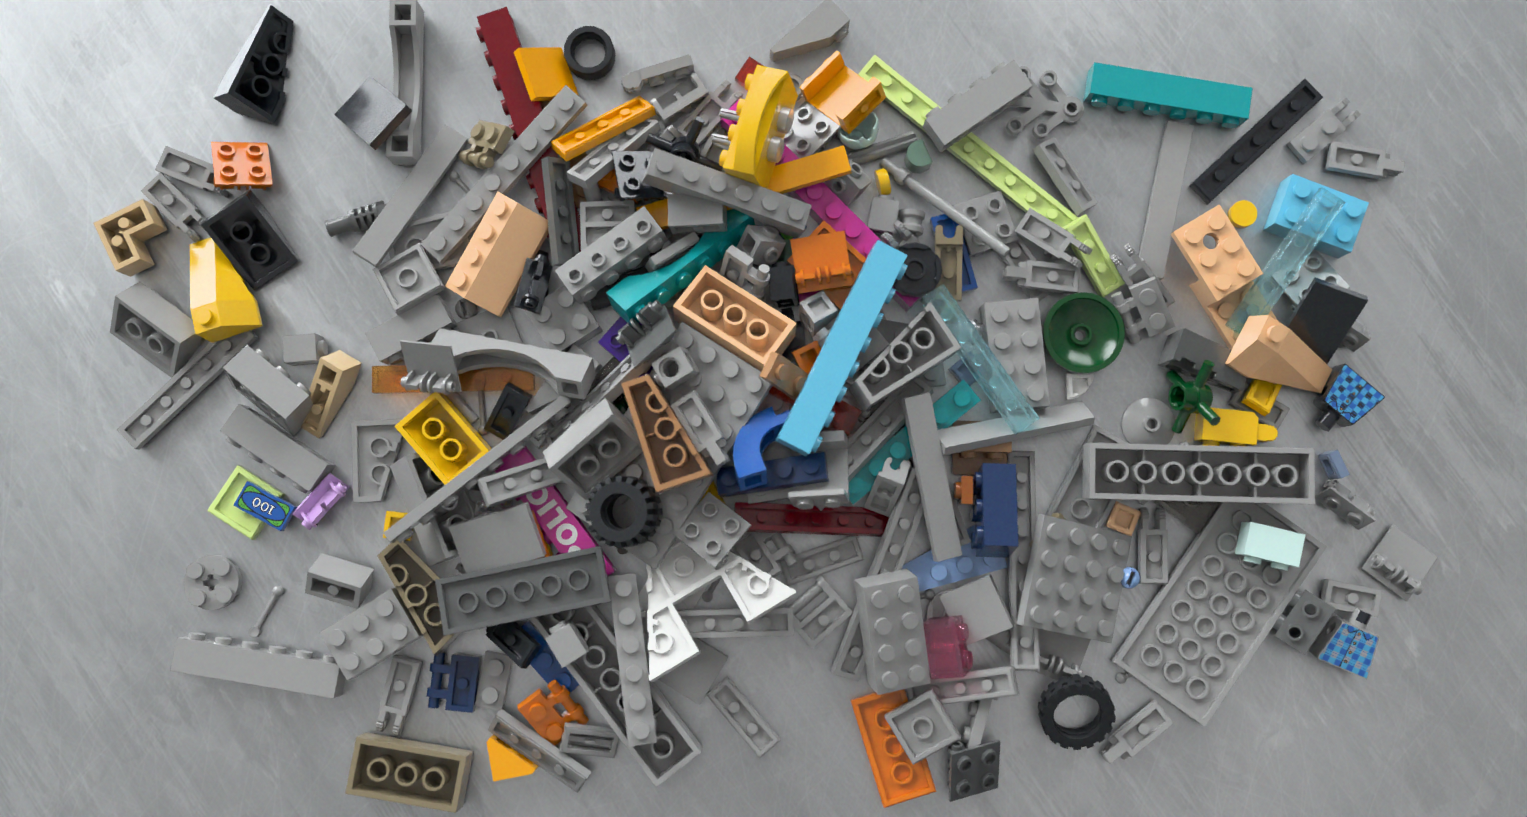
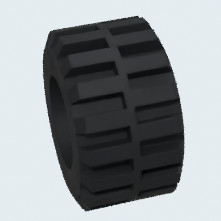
(602, 517)

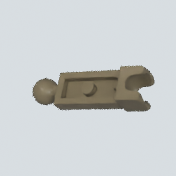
(950, 254)

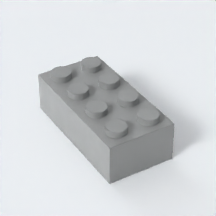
(1016, 340)
(892, 631)

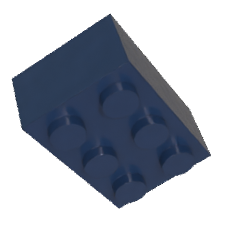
(995, 511)

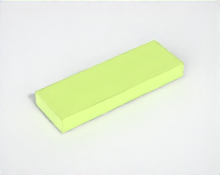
(1098, 264)

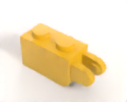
(1234, 429)

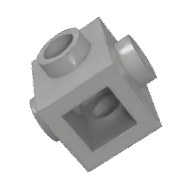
(850, 186)
(762, 244)

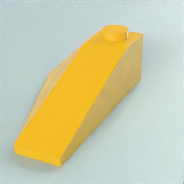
(218, 295)

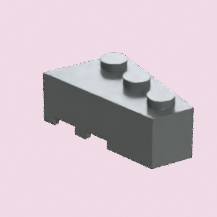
(1188, 350)

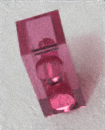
(947, 647)

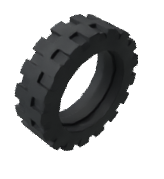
(1081, 736)

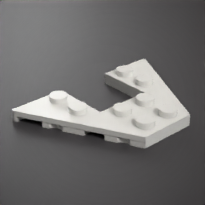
(683, 575)

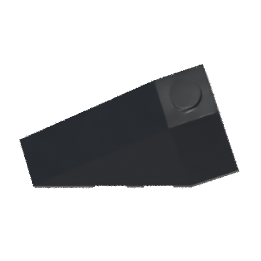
(257, 75)

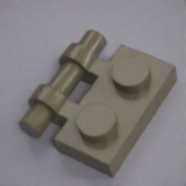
(486, 141)

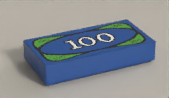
(265, 506)

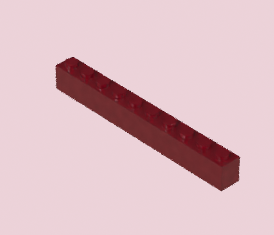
(501, 41)

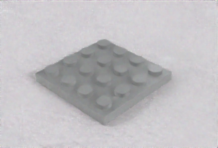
(1074, 579)

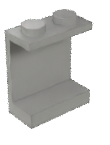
(835, 491)

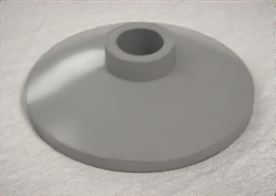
(1135, 422)

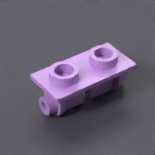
(320, 501)

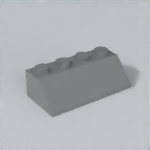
(417, 484)

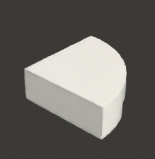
(1077, 384)

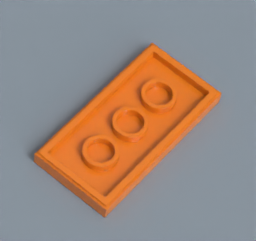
(892, 769)

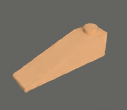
(1277, 355)

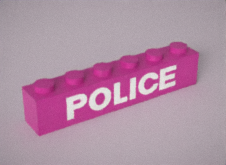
(558, 523)

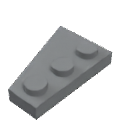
(373, 451)

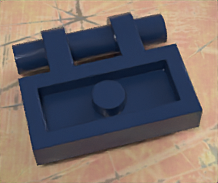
(461, 685)

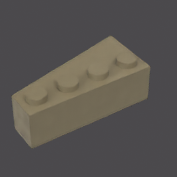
(418, 591)

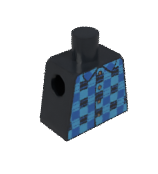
(1345, 398)

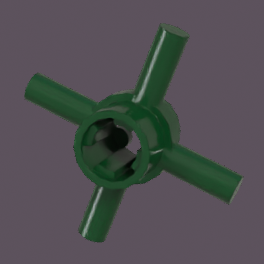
(1192, 397)

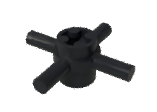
(686, 145)

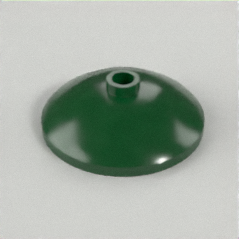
(1096, 320)

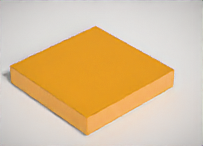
(544, 72)

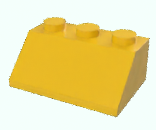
(442, 437)

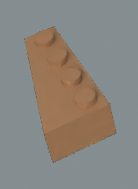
(664, 441)

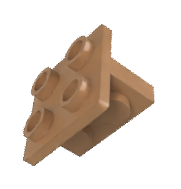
(970, 461)

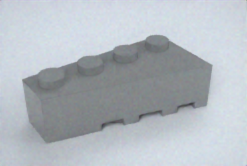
(910, 355)

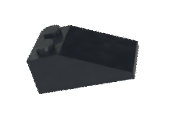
(250, 239)

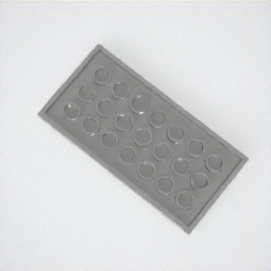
(732, 396)
(1213, 613)

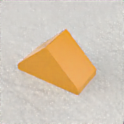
(507, 761)

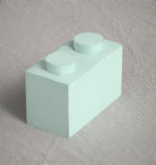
(1269, 544)

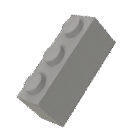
(413, 325)

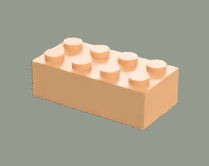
(734, 318)

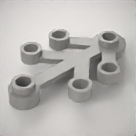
(1039, 104)

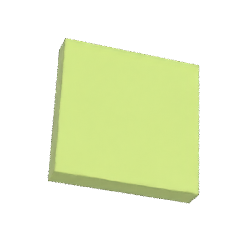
(224, 507)

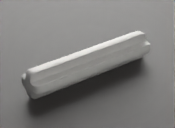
(882, 148)

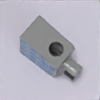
(1347, 643)

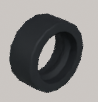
(580, 35)

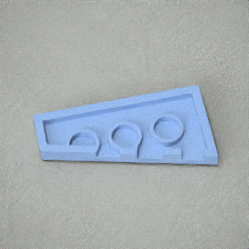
(935, 574)

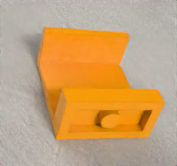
(842, 93)

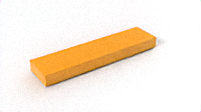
(603, 128)

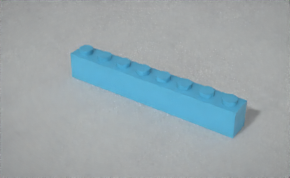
(842, 348)

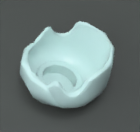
(862, 135)

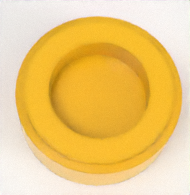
(882, 182)
(1242, 214)

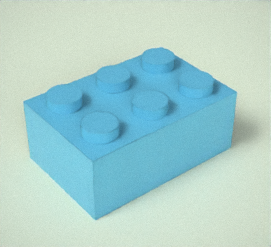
(1292, 199)

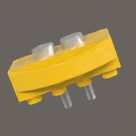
(761, 126)

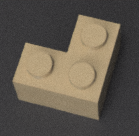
(125, 234)

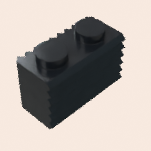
(783, 285)

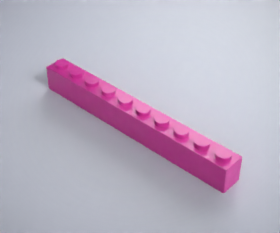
(832, 210)

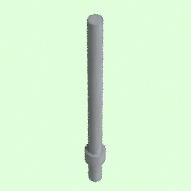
(905, 177)

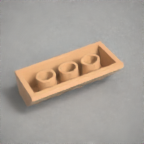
(497, 254)

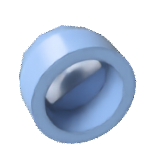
(1135, 579)

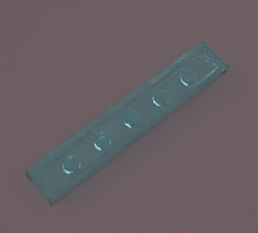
(1287, 258)
(982, 362)

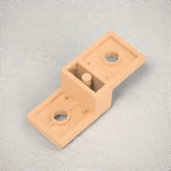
(1222, 272)

